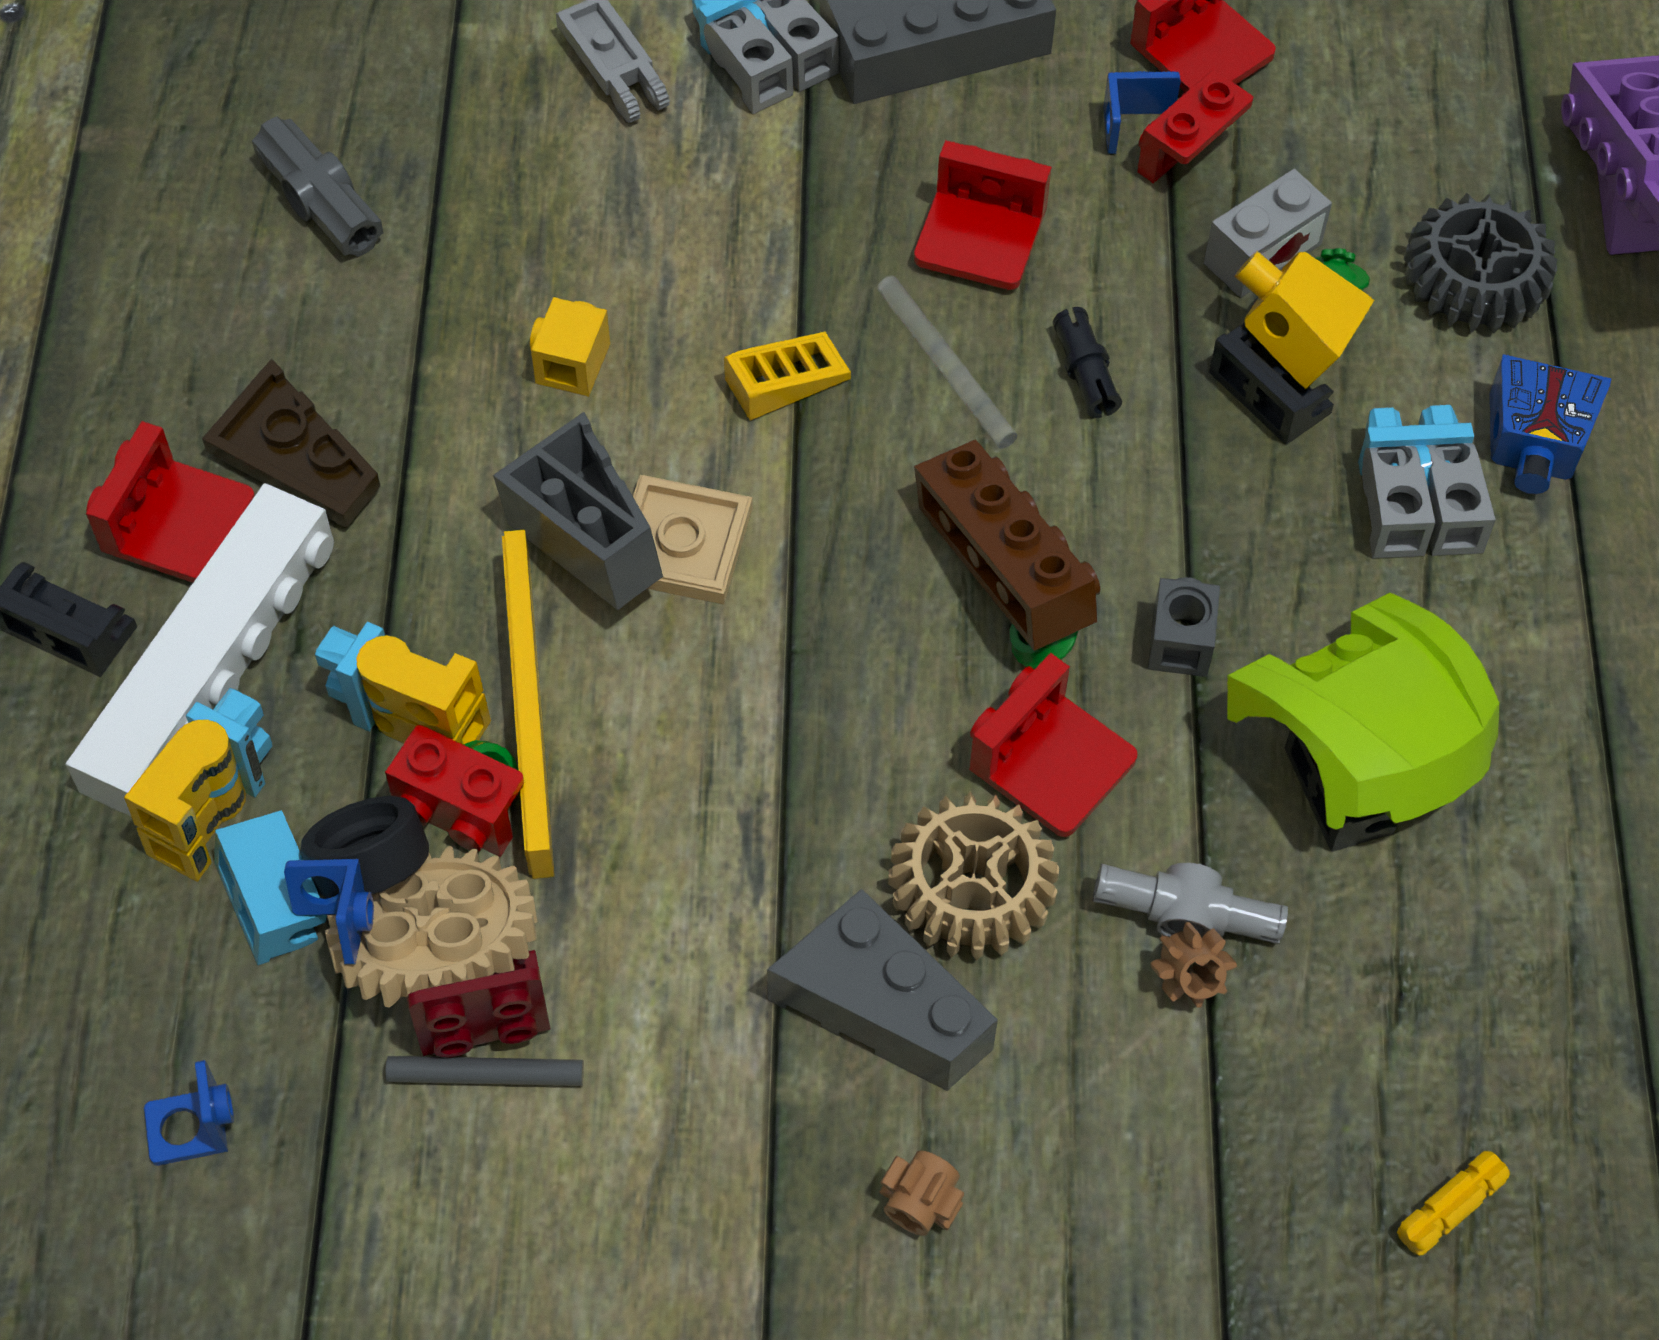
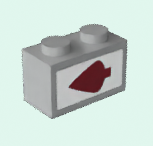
(1275, 221)

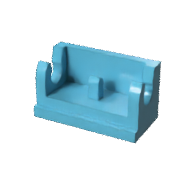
(252, 867)

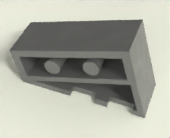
(581, 513)
(886, 991)

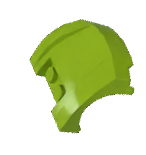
(1387, 712)

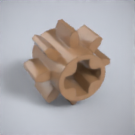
(1205, 977)
(921, 1193)

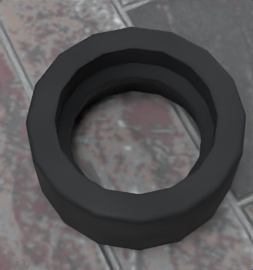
(379, 833)

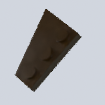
(288, 445)

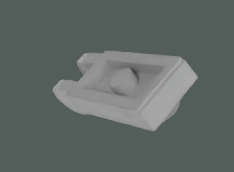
(612, 55)

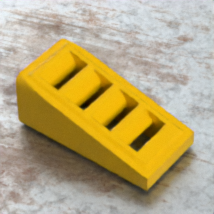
(774, 393)

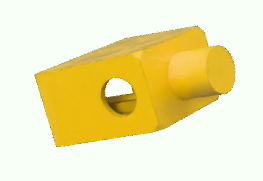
(1302, 312)

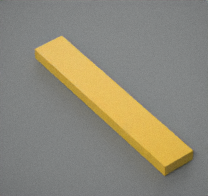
(527, 705)

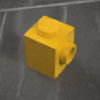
(569, 345)

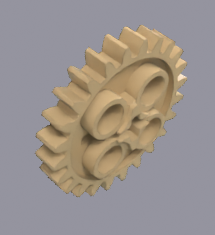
(441, 928)

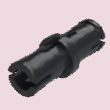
(1087, 362)

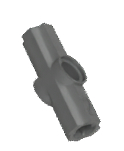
(317, 186)

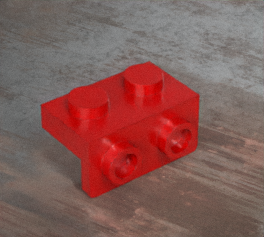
(1191, 124)
(456, 789)

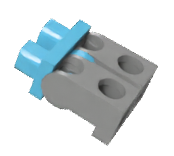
(768, 46)
(1424, 485)

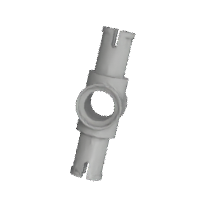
(1190, 895)

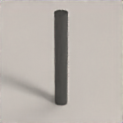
(485, 1070)

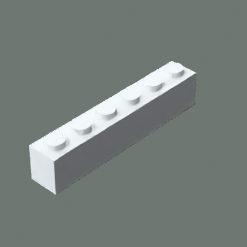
(205, 641)

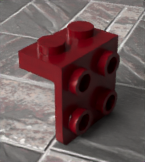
(480, 1010)

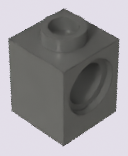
(1178, 646)

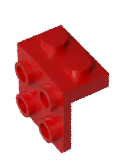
(1198, 38)
(983, 215)
(163, 509)
(1048, 750)

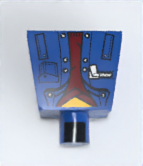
(1542, 419)

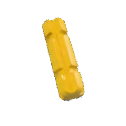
(1453, 1202)

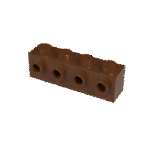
(1007, 544)

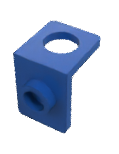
(1136, 94)
(351, 905)
(212, 1107)

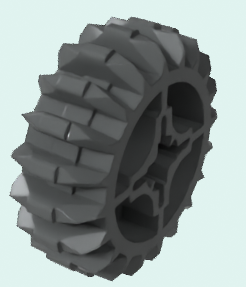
(1480, 263)

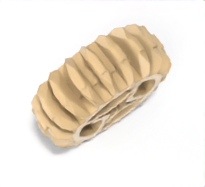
(976, 842)

